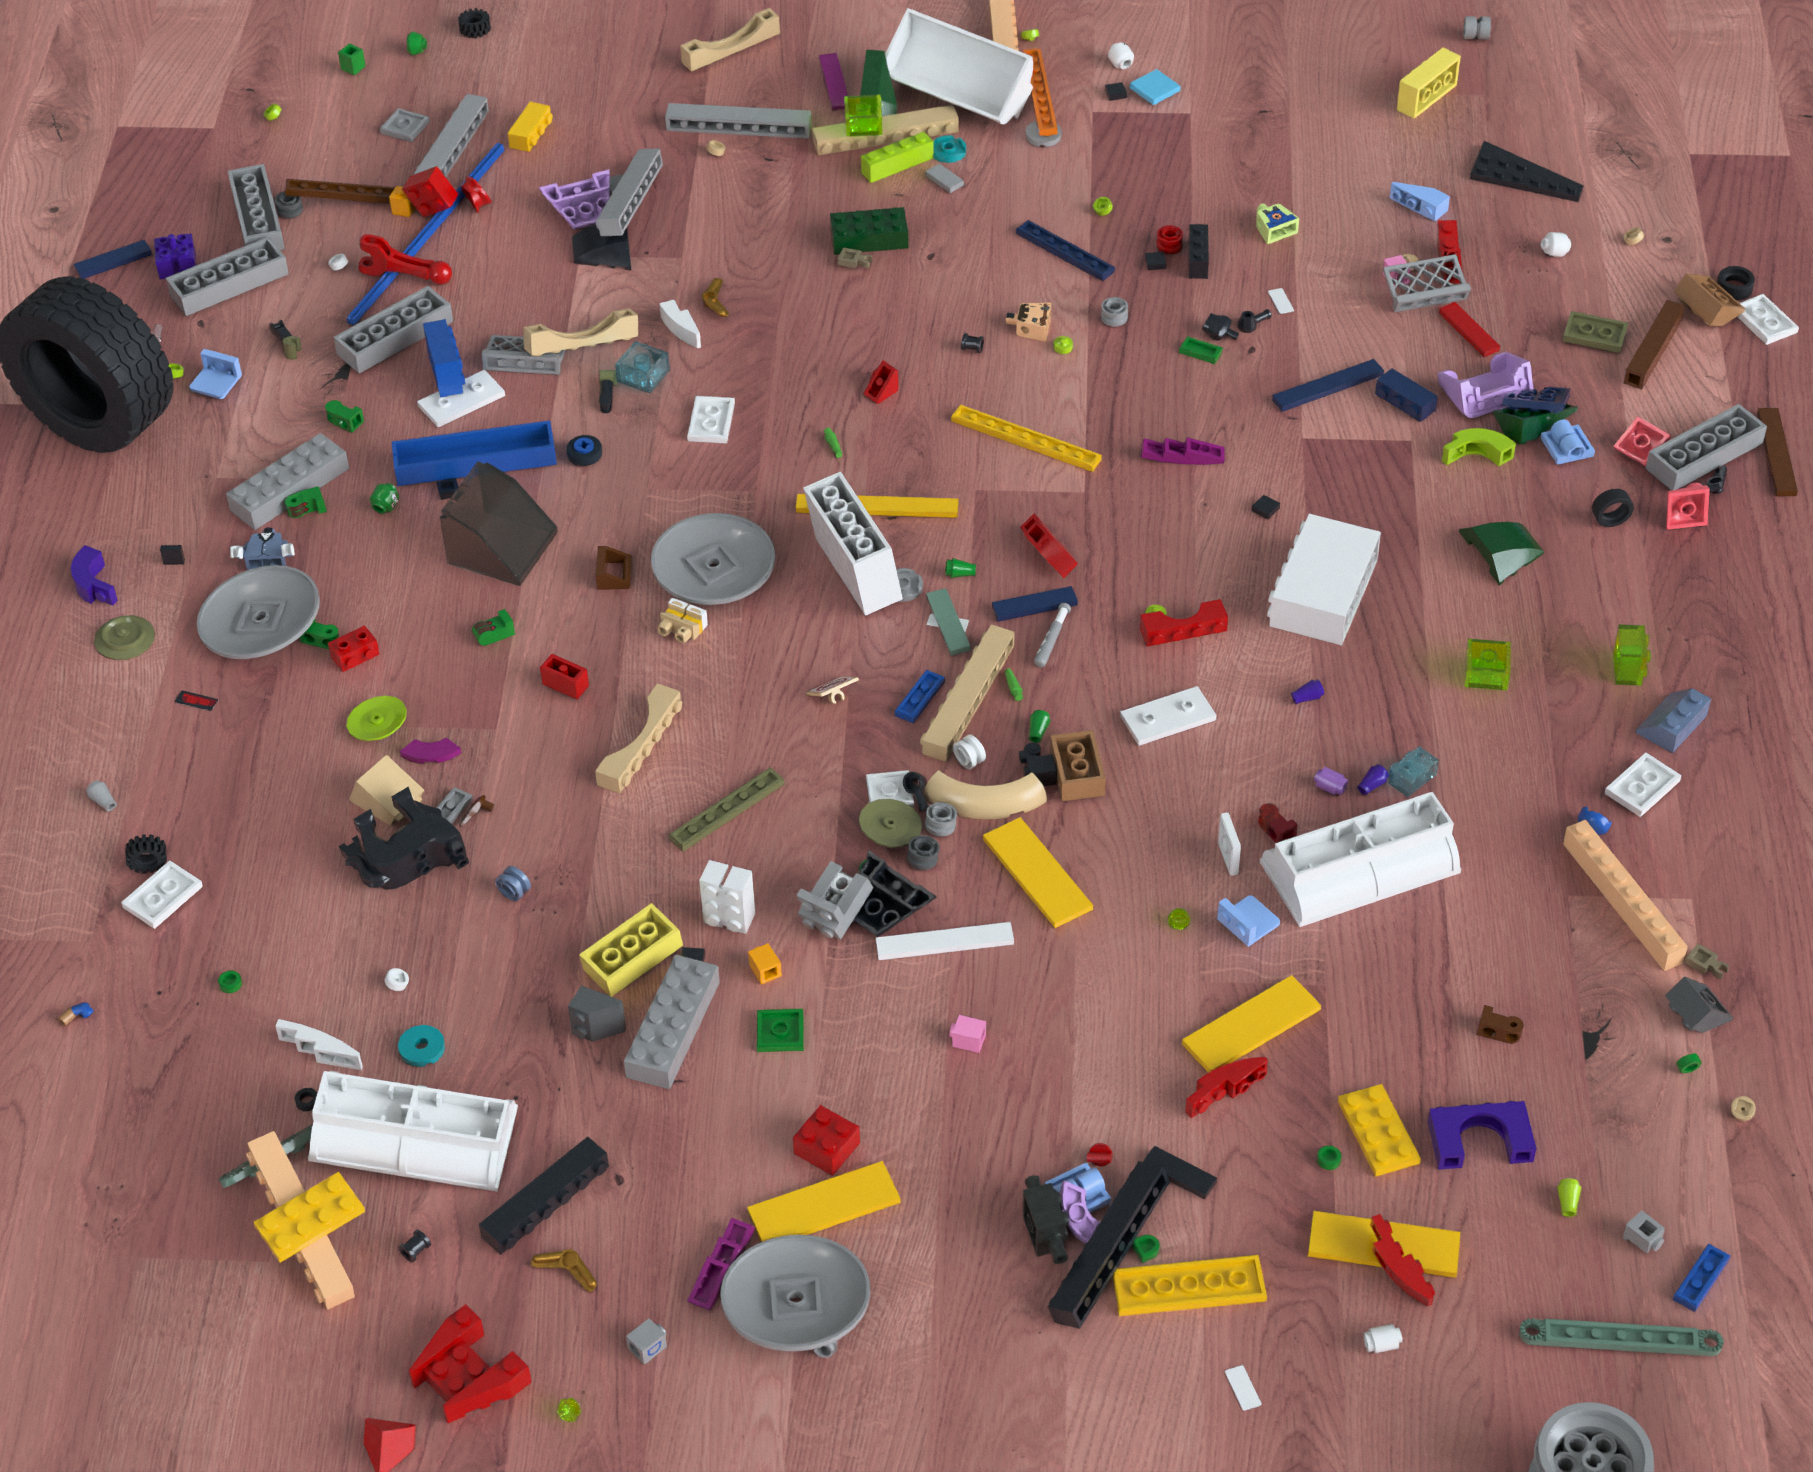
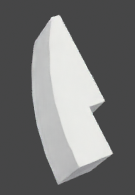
(680, 323)

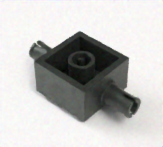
(1045, 1219)

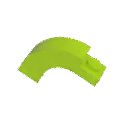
(1480, 442)

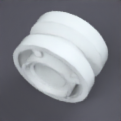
(969, 752)

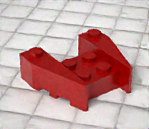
(461, 1373)

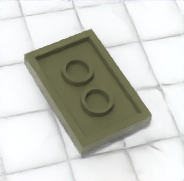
(1595, 332)

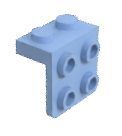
(218, 374)
(1247, 919)

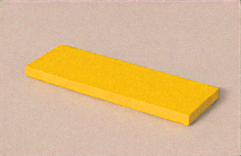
(1037, 872)
(1251, 1024)
(825, 1203)
(1352, 1241)
(1189, 1285)

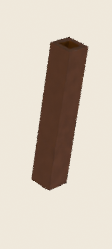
(1654, 344)

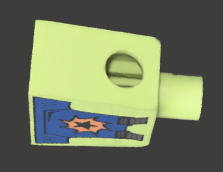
(1276, 222)

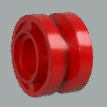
(1169, 239)

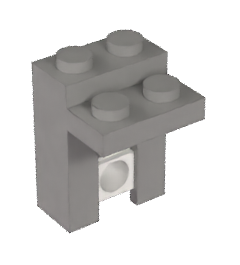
(830, 907)

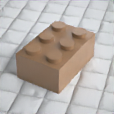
(1078, 765)

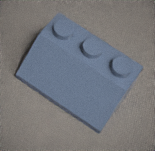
(1675, 718)

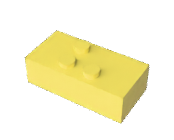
(1428, 82)
(631, 950)

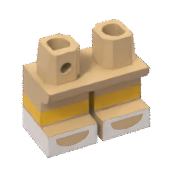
(682, 620)

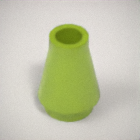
(1569, 1195)

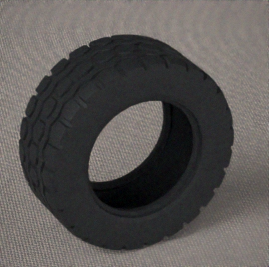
(85, 364)

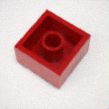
(430, 191)
(826, 1140)

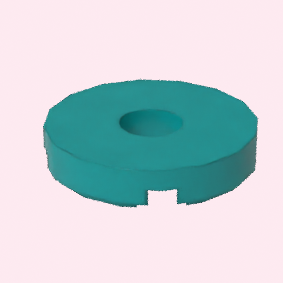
(957, 150)
(416, 1036)

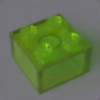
(863, 115)
(1631, 655)
(1487, 664)

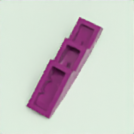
(833, 80)
(1188, 452)
(727, 1250)

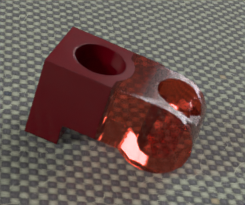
(1275, 825)

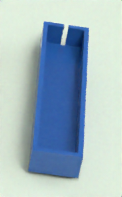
(457, 453)

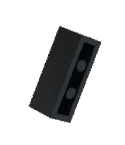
(1198, 251)

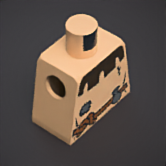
(1031, 320)

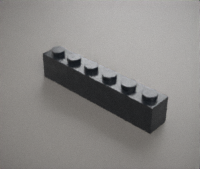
(544, 1195)

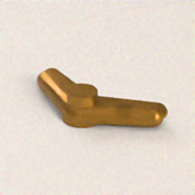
(710, 299)
(569, 1260)

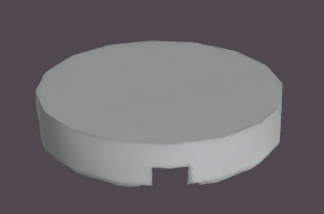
(1033, 137)
(912, 584)

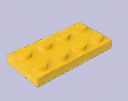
(1378, 1130)
(309, 1217)

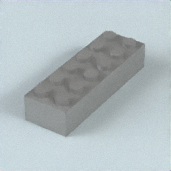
(255, 205)
(227, 276)
(391, 329)
(1706, 447)
(303, 468)
(672, 1022)

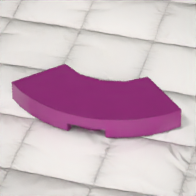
(428, 752)

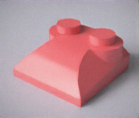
(1640, 439)
(1687, 506)

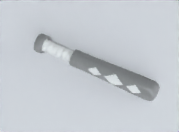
(1049, 641)

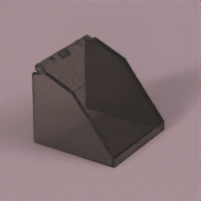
(494, 526)

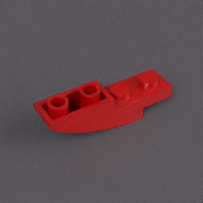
(1448, 245)
(1048, 545)
(1230, 1079)
(1402, 1270)

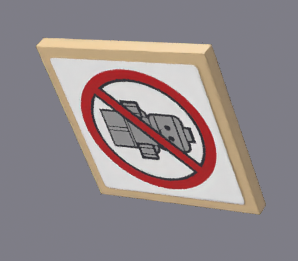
(833, 688)

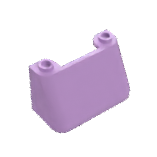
(1486, 391)

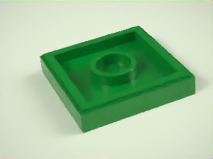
(780, 1030)

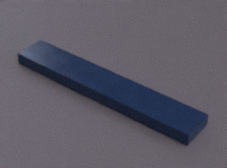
(1065, 250)
(1327, 385)

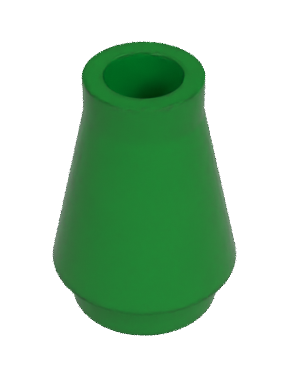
(959, 568)
(1038, 724)

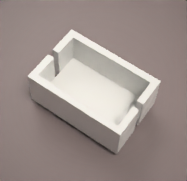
(728, 903)

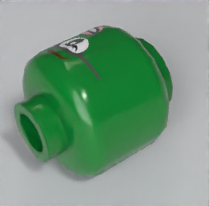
(384, 498)

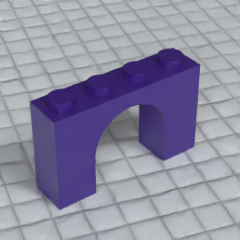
(1506, 1118)

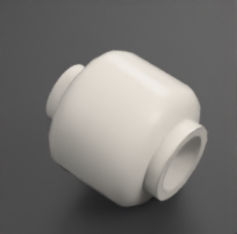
(1121, 55)
(1556, 244)

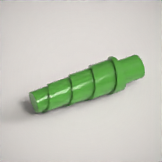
(832, 440)
(1013, 684)

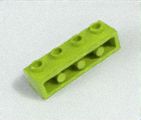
(897, 157)

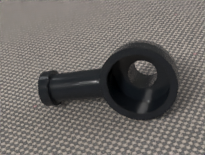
(1248, 322)
(910, 784)

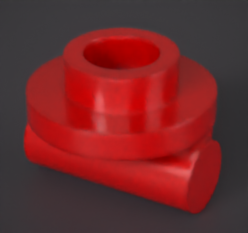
(1100, 1154)

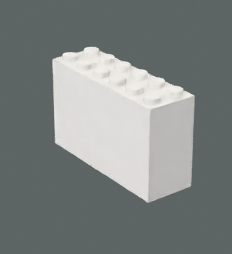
(853, 543)
(1324, 579)

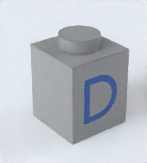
(647, 1341)

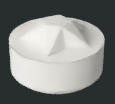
(338, 262)
(396, 979)

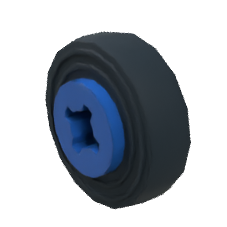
(584, 450)

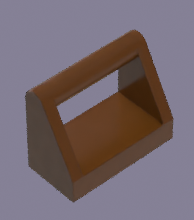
(609, 582)

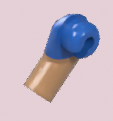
(73, 1011)

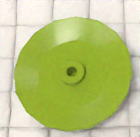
(376, 718)

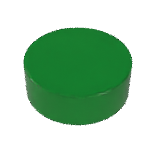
(230, 981)
(1689, 1063)
(1329, 1157)

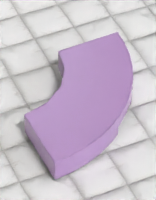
(1080, 1220)

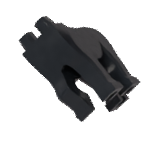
(410, 851)

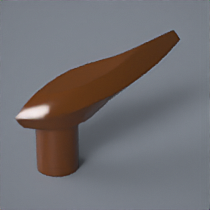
(479, 803)

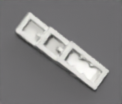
(325, 1047)

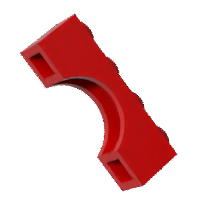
(1161, 629)

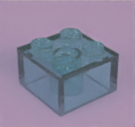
(642, 367)

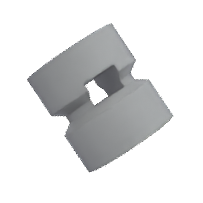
(1477, 27)

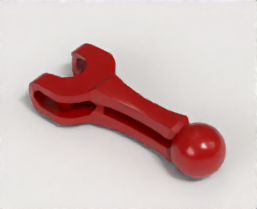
(391, 260)

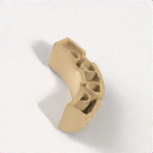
(986, 801)

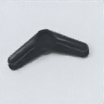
(1717, 481)

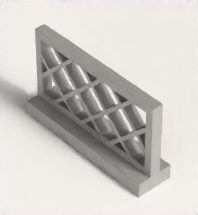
(1431, 296)
(516, 359)

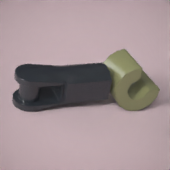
(290, 343)
(607, 380)

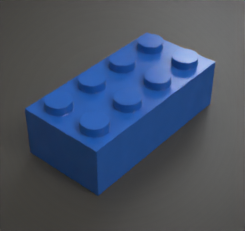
(444, 358)

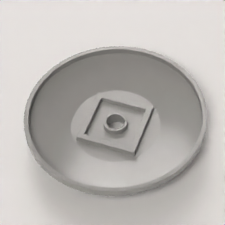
(730, 541)
(233, 612)
(787, 1267)

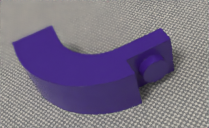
(84, 568)

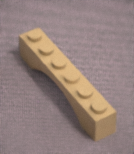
(759, 28)
(616, 326)
(619, 767)

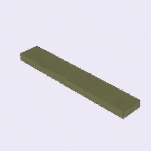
(726, 809)

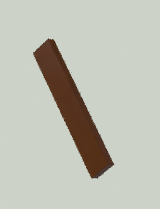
(338, 191)
(1777, 453)

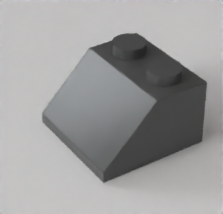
(1697, 1005)
(595, 1015)

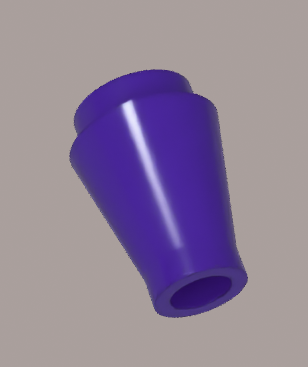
(1310, 691)
(1375, 777)

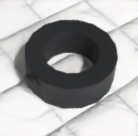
(304, 1093)

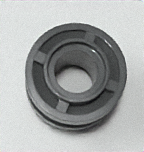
(288, 206)
(923, 852)

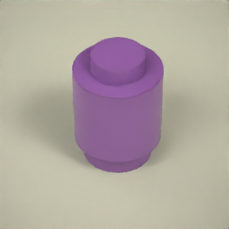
(1330, 781)

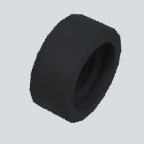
(1738, 274)
(1617, 516)

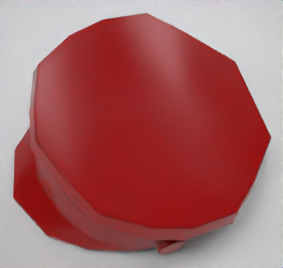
(475, 193)

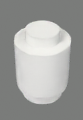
(1382, 1338)

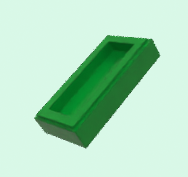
(1200, 350)

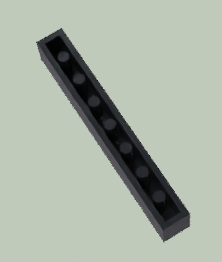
(1108, 1245)

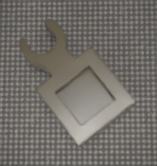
(852, 258)
(1706, 960)

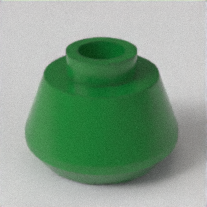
(416, 43)

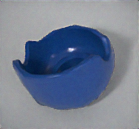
(1596, 820)

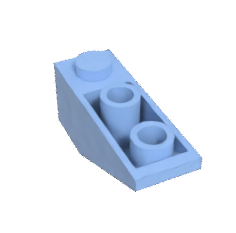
(1421, 199)

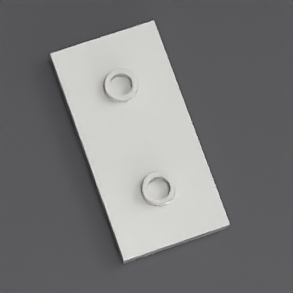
(477, 392)
(1168, 715)

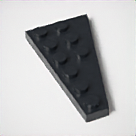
(1512, 171)

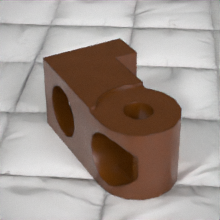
(1499, 1026)

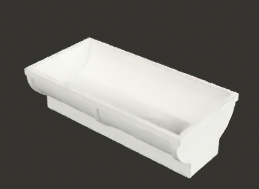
(960, 67)
(1363, 859)
(411, 1131)

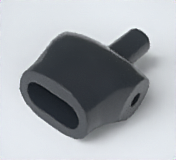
(1218, 326)

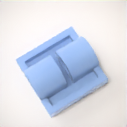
(1567, 443)
(1087, 1179)

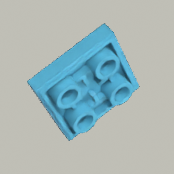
(1155, 87)

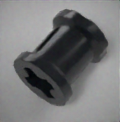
(972, 342)
(414, 1245)

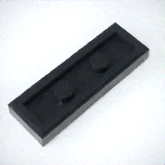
(1182, 1172)

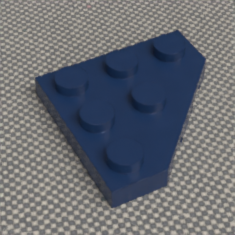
(1550, 399)

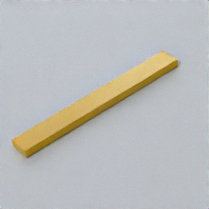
(1026, 438)
(899, 506)

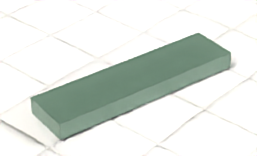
(948, 622)

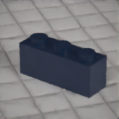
(1406, 395)

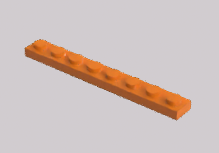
(1041, 96)

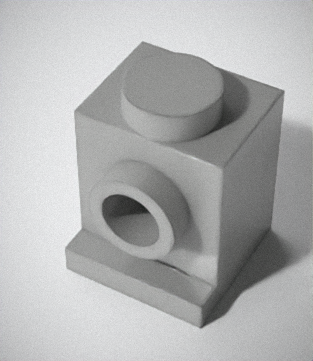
(1644, 1232)

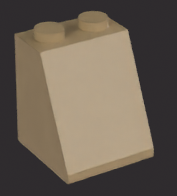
(378, 785)

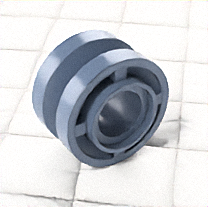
(513, 883)

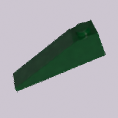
(877, 81)
(1528, 425)

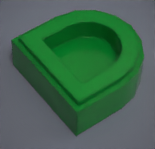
(1146, 1247)

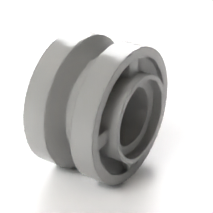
(1114, 311)
(941, 819)

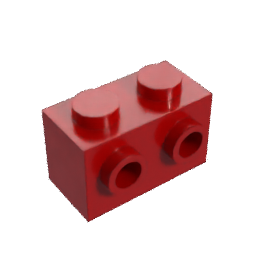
(353, 648)
(564, 676)

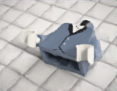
(264, 550)

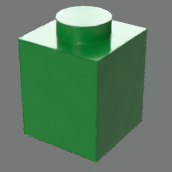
(351, 59)

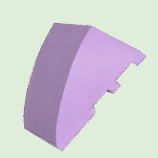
(580, 201)

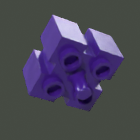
(174, 254)

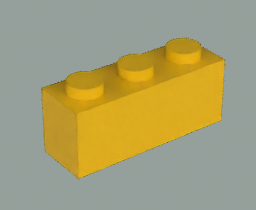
(529, 126)

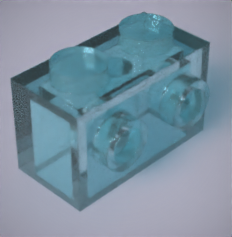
(1413, 771)

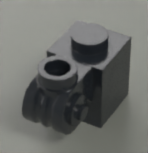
(1041, 766)

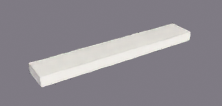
(944, 941)

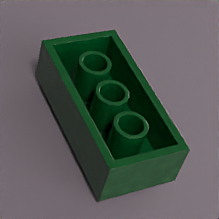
(869, 230)

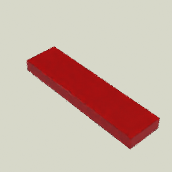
(1469, 329)

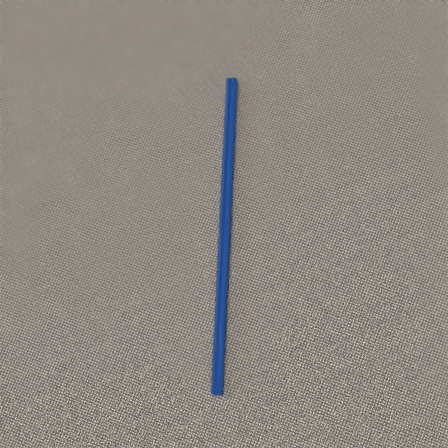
(416, 244)

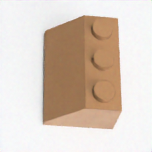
(1708, 299)

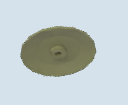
(124, 637)
(890, 822)

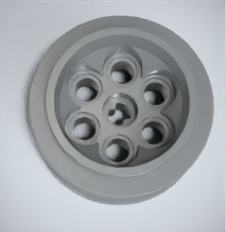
(1592, 1440)

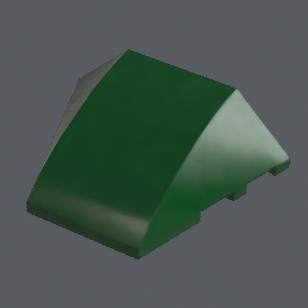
(1503, 546)

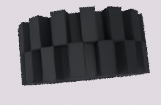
(474, 23)
(154, 860)

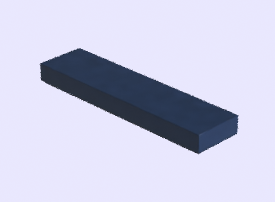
(113, 259)
(1033, 603)

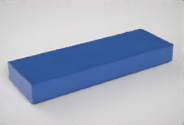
(919, 696)
(1701, 1277)

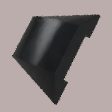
(594, 249)
(891, 897)

